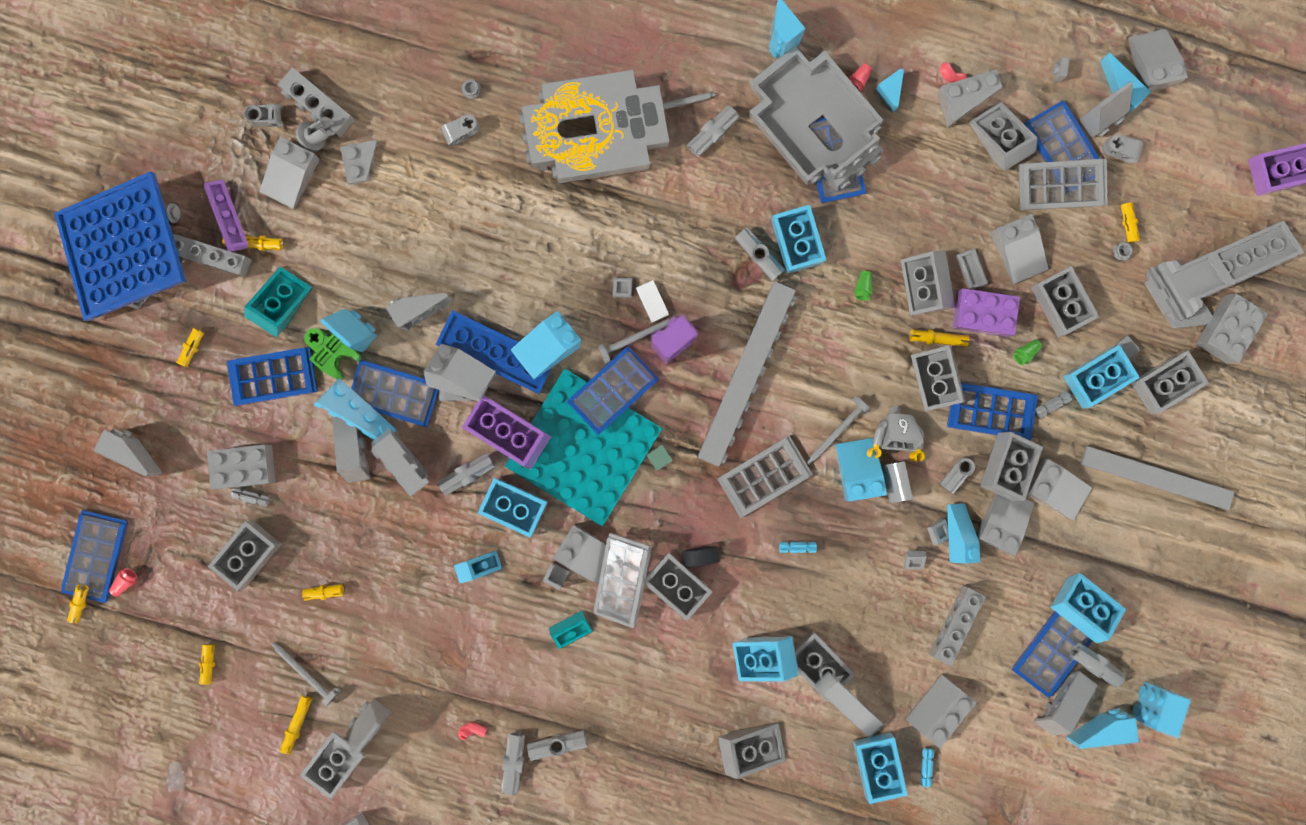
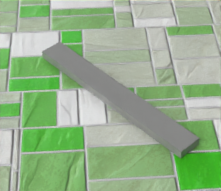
(1157, 478)

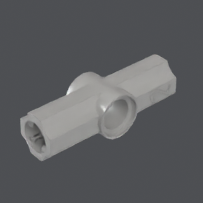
(713, 131)
(750, 244)
(466, 474)
(1097, 665)
(569, 742)
(513, 763)

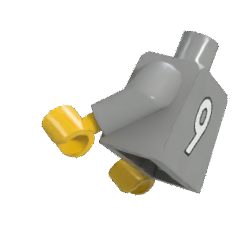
(898, 432)

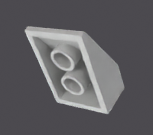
(1157, 60)
(1108, 112)
(1004, 136)
(288, 172)
(1021, 248)
(413, 310)
(458, 373)
(127, 451)
(1058, 489)
(1005, 524)
(582, 553)
(366, 726)
(751, 750)
(331, 765)

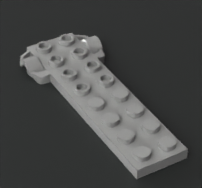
(1182, 287)

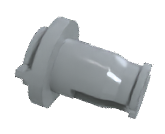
(313, 134)

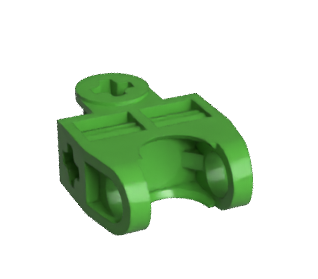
(328, 352)

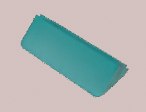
(570, 630)

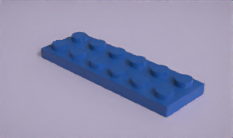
(489, 348)

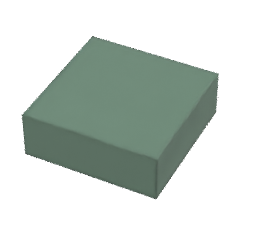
(659, 457)

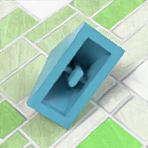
(890, 90)

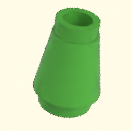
(863, 288)
(1027, 352)

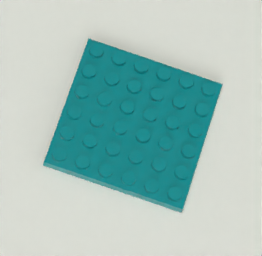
(577, 463)

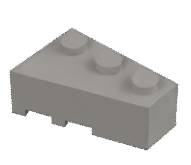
(965, 95)
(350, 451)
(400, 462)
(1068, 705)

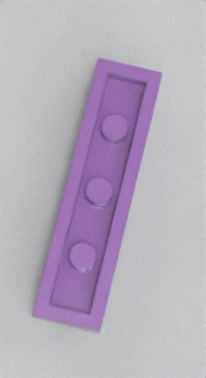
(226, 215)

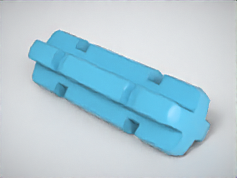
(797, 547)
(927, 767)

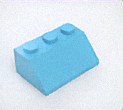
(785, 30)

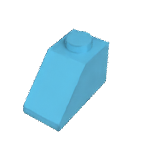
(477, 567)

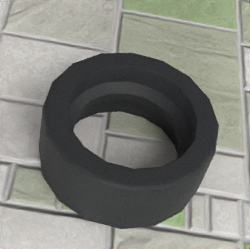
(701, 556)

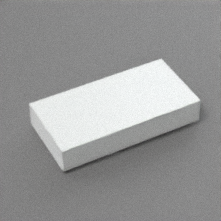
(652, 301)

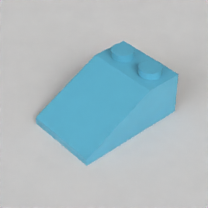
(350, 329)
(546, 345)
(860, 474)
(1106, 730)

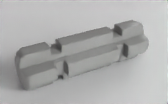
(1053, 404)
(250, 497)

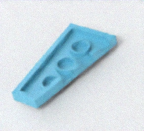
(349, 406)

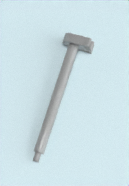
(705, 96)
(605, 350)
(861, 407)
(329, 697)

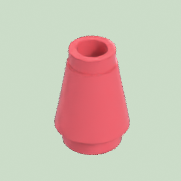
(860, 76)
(123, 581)

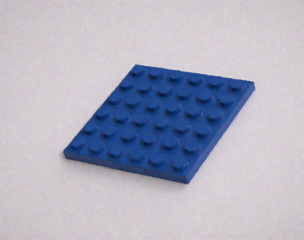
(119, 246)

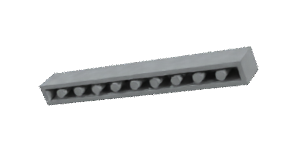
(746, 374)

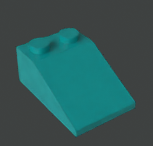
(277, 302)

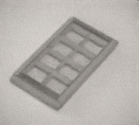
(1063, 184)
(764, 476)
(622, 580)

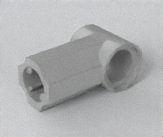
(956, 476)

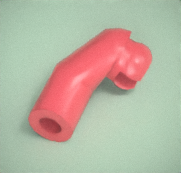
(949, 74)
(471, 728)

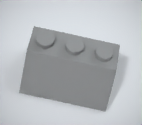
(928, 283)
(940, 711)

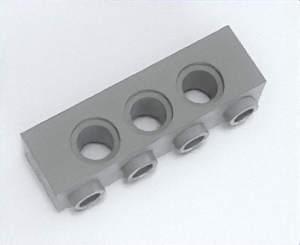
(294, 81)
(212, 256)
(957, 625)

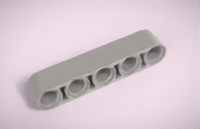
(848, 704)

